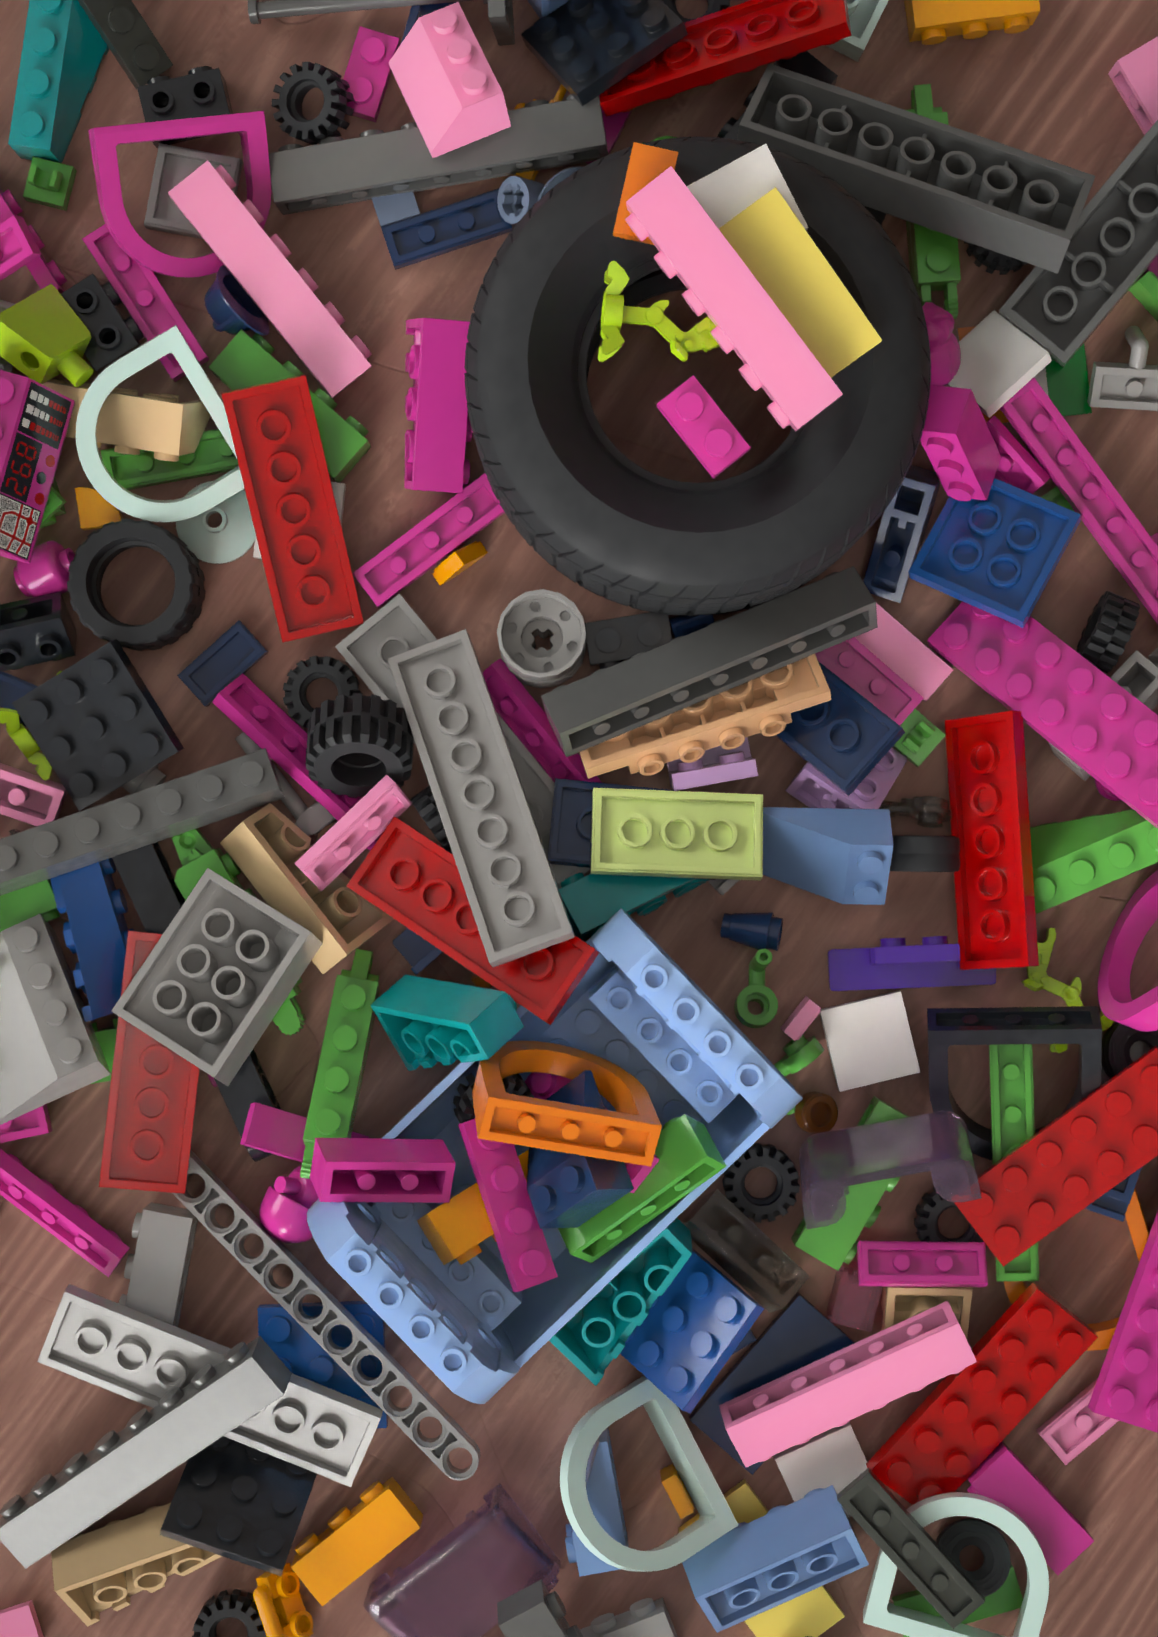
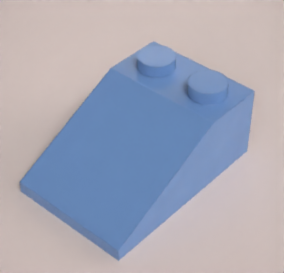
(830, 851)
(605, 1504)

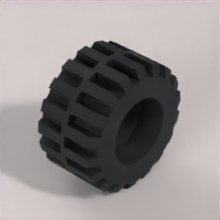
(358, 743)

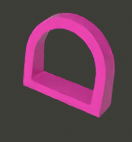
(103, 142)
(1118, 959)

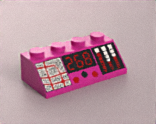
(31, 443)

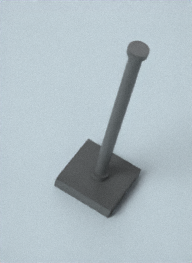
(499, 11)

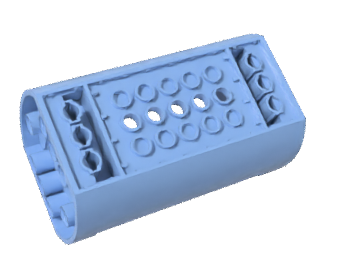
(628, 1010)

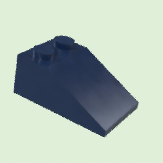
(569, 1186)

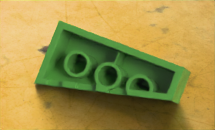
(1088, 853)

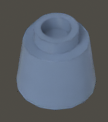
(517, 197)

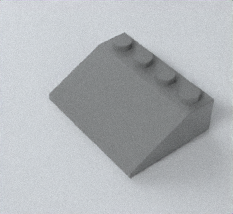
(217, 976)
(42, 1028)

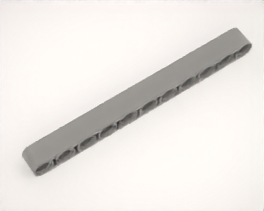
(333, 1314)

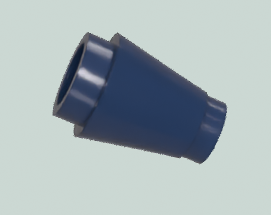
(753, 929)

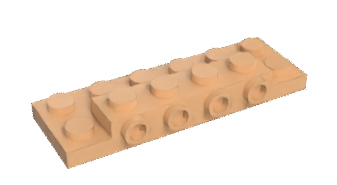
(721, 720)

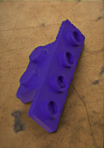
(903, 966)

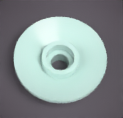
(224, 542)

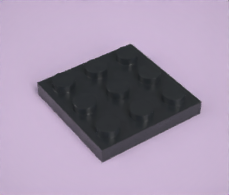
(601, 41)
(98, 724)
(239, 1504)

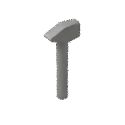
(310, 819)

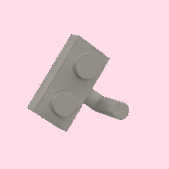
(1126, 384)

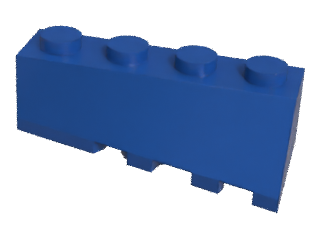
(94, 933)

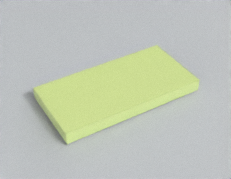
(677, 834)

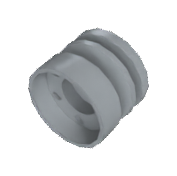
(545, 615)

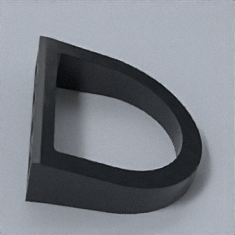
(1010, 1026)

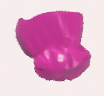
(944, 346)

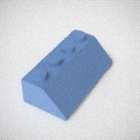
(774, 1559)

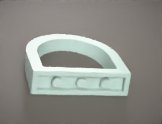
(132, 504)
(688, 1460)
(913, 1623)

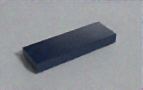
(445, 229)

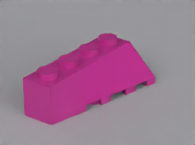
(437, 406)

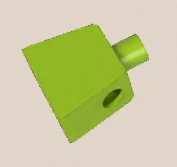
(45, 338)

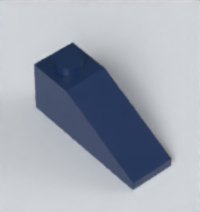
(901, 534)

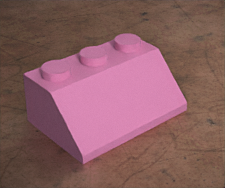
(448, 82)

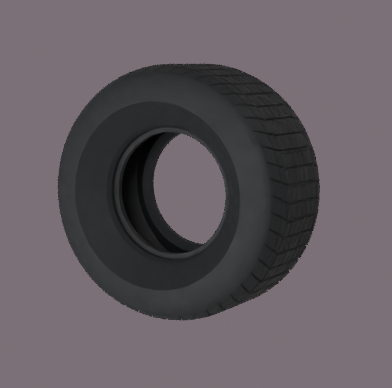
(656, 537)

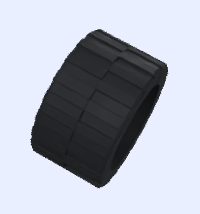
(87, 574)

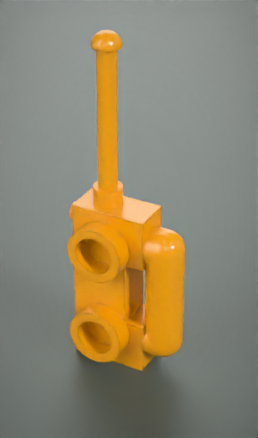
(282, 1605)

